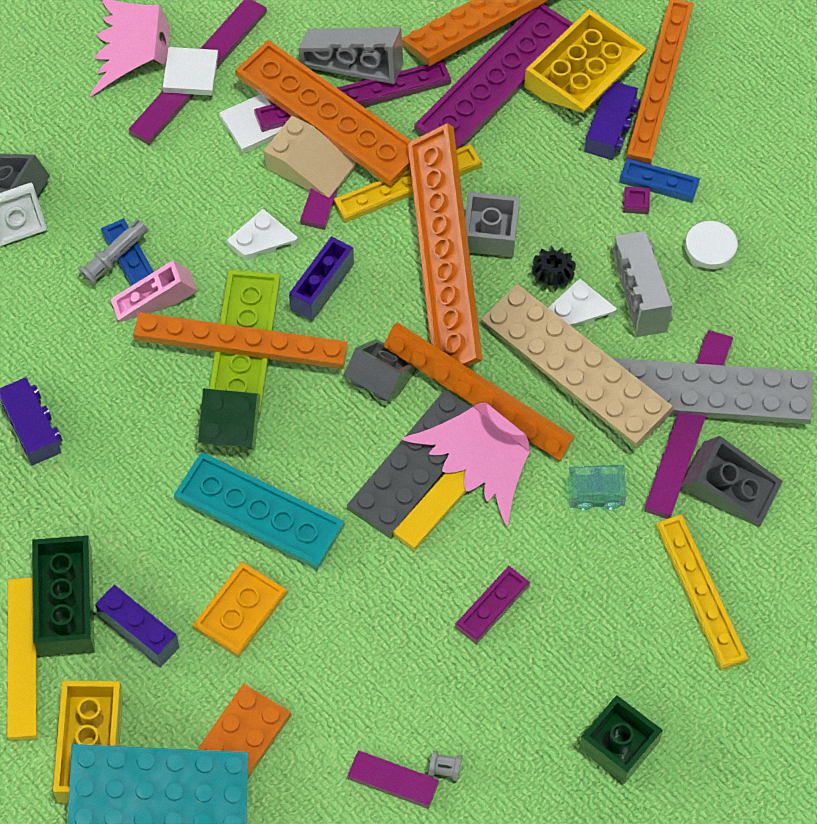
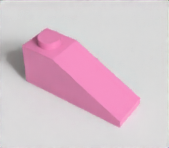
(156, 291)

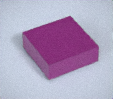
(636, 200)

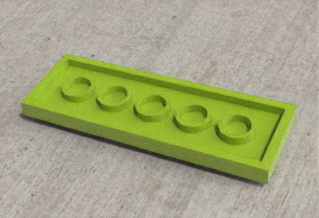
(251, 303)

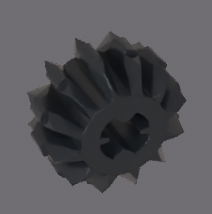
(553, 268)

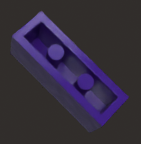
(612, 121)
(321, 278)
(30, 421)
(137, 625)

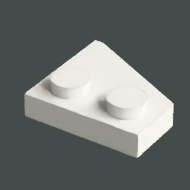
(260, 236)
(581, 305)

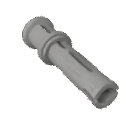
(104, 259)

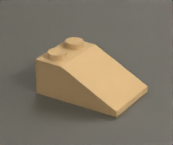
(307, 158)

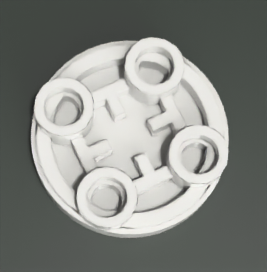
(711, 245)

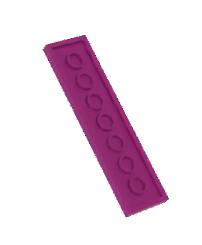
(494, 76)

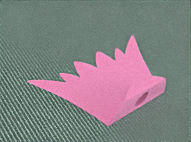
(131, 39)
(484, 446)

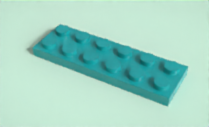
(259, 510)

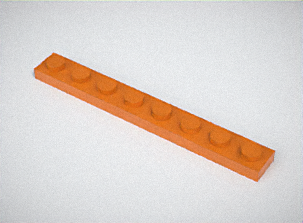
(660, 81)
(241, 340)
(477, 389)

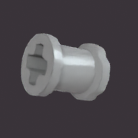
(454, 762)

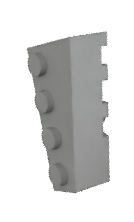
(354, 52)
(642, 284)

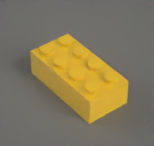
(87, 716)

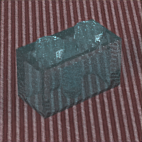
(597, 486)

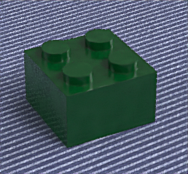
(229, 418)
(620, 739)

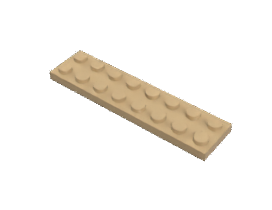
(577, 365)

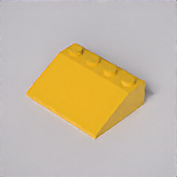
(582, 63)

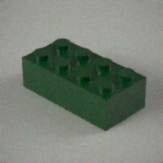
(63, 595)

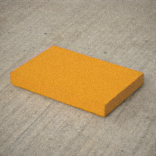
(240, 609)

